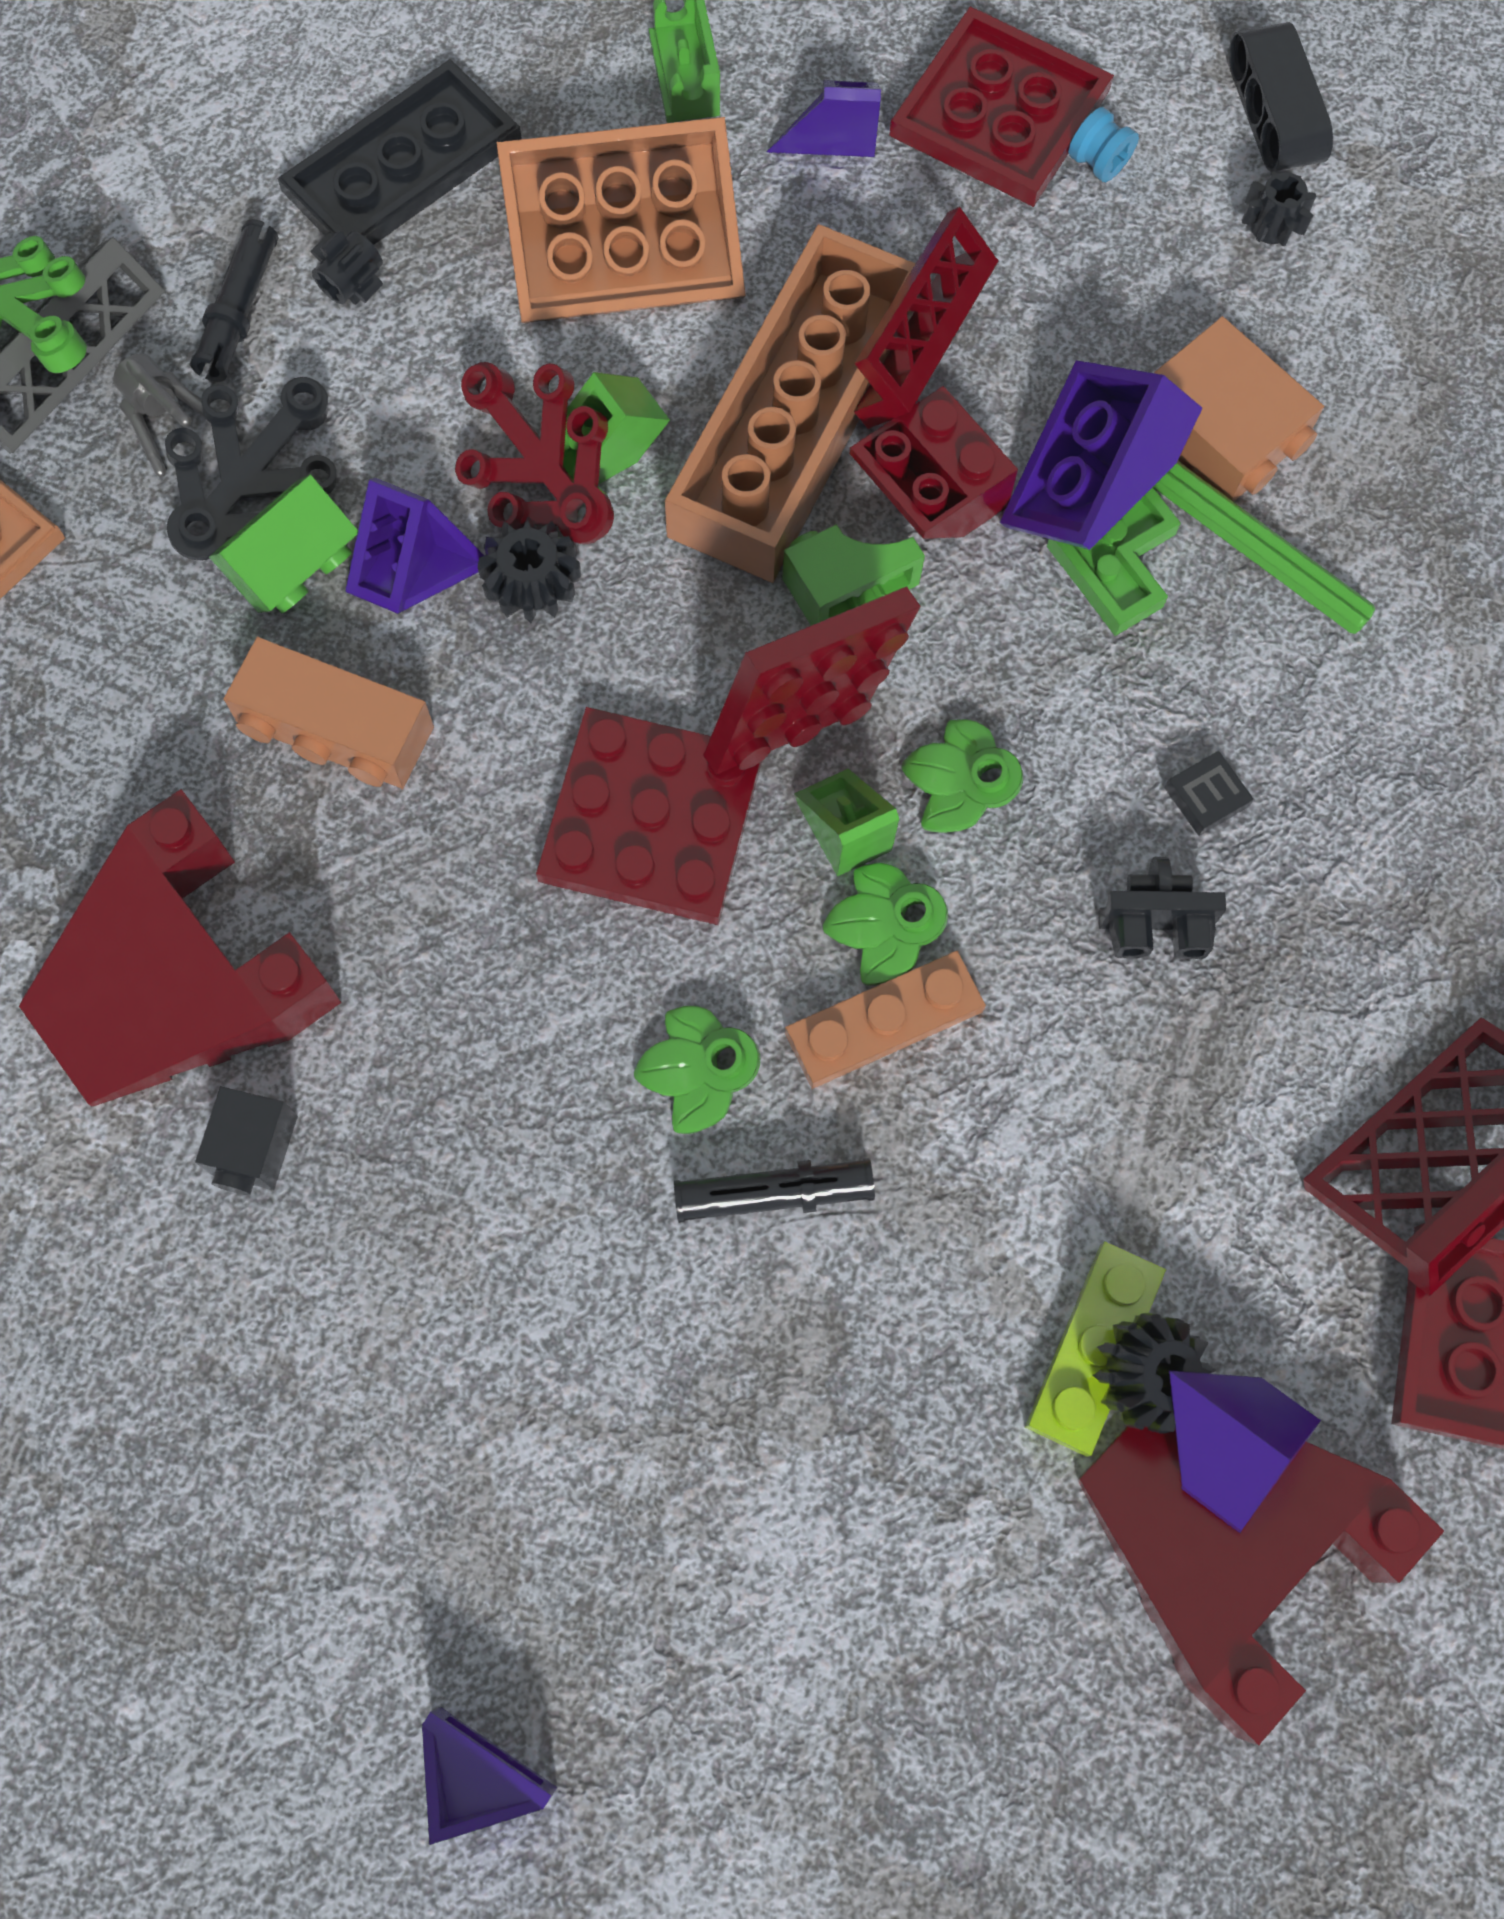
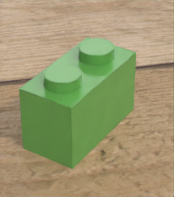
(286, 546)

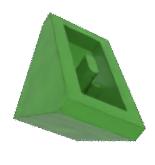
(848, 820)

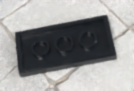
(400, 156)

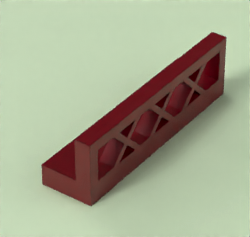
(936, 318)

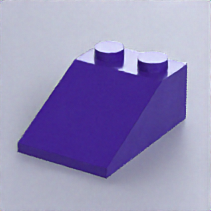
(1100, 452)

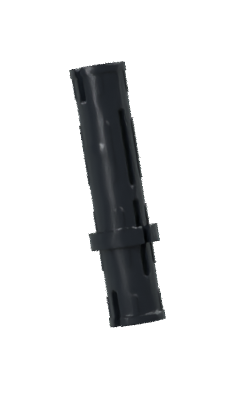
(227, 318)
(774, 1190)

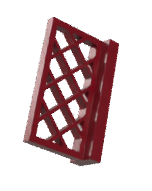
(1466, 1216)

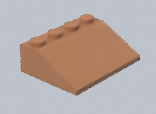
(622, 219)

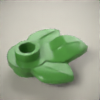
(954, 774)
(878, 925)
(689, 1069)

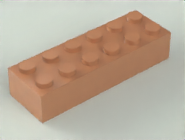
(786, 408)

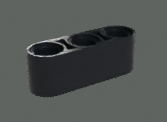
(1280, 97)

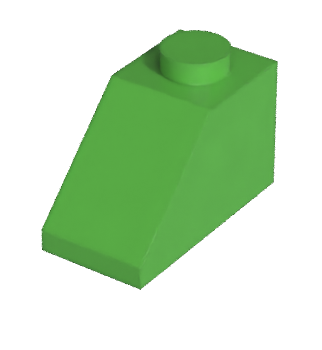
(632, 421)

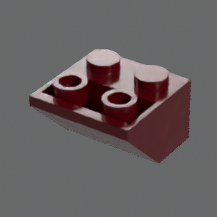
(938, 468)

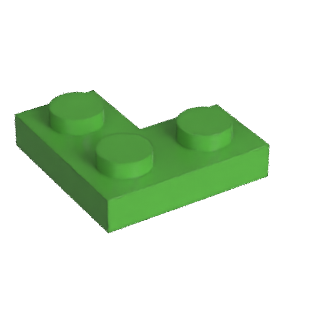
(1111, 571)

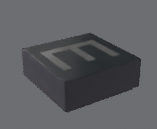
(1208, 793)

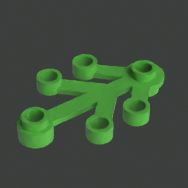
(53, 339)

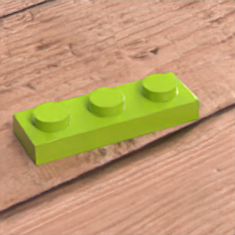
(1070, 1397)

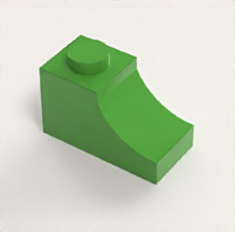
(837, 573)

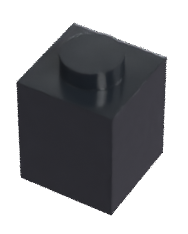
(245, 1141)

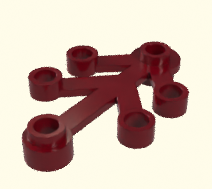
(541, 454)

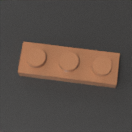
(884, 1019)

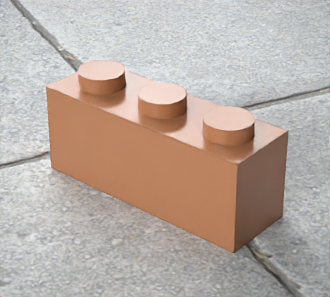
(329, 714)

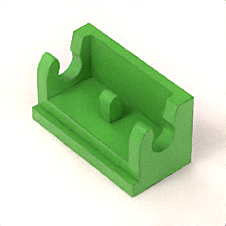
(685, 61)

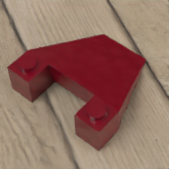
(143, 984)
(1218, 1585)

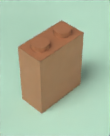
(1249, 410)

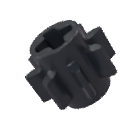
(1278, 208)
(347, 267)

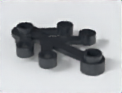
(239, 474)

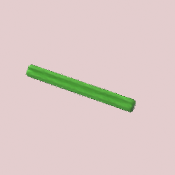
(1266, 548)

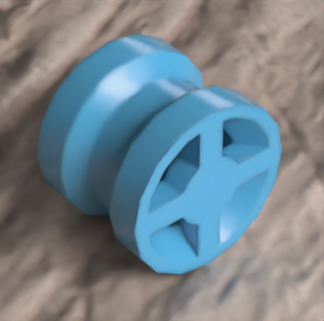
(1103, 144)

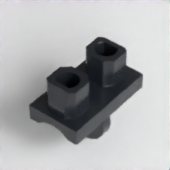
(1162, 903)

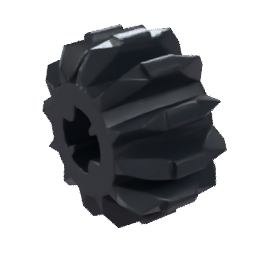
(523, 550)
(1141, 1367)

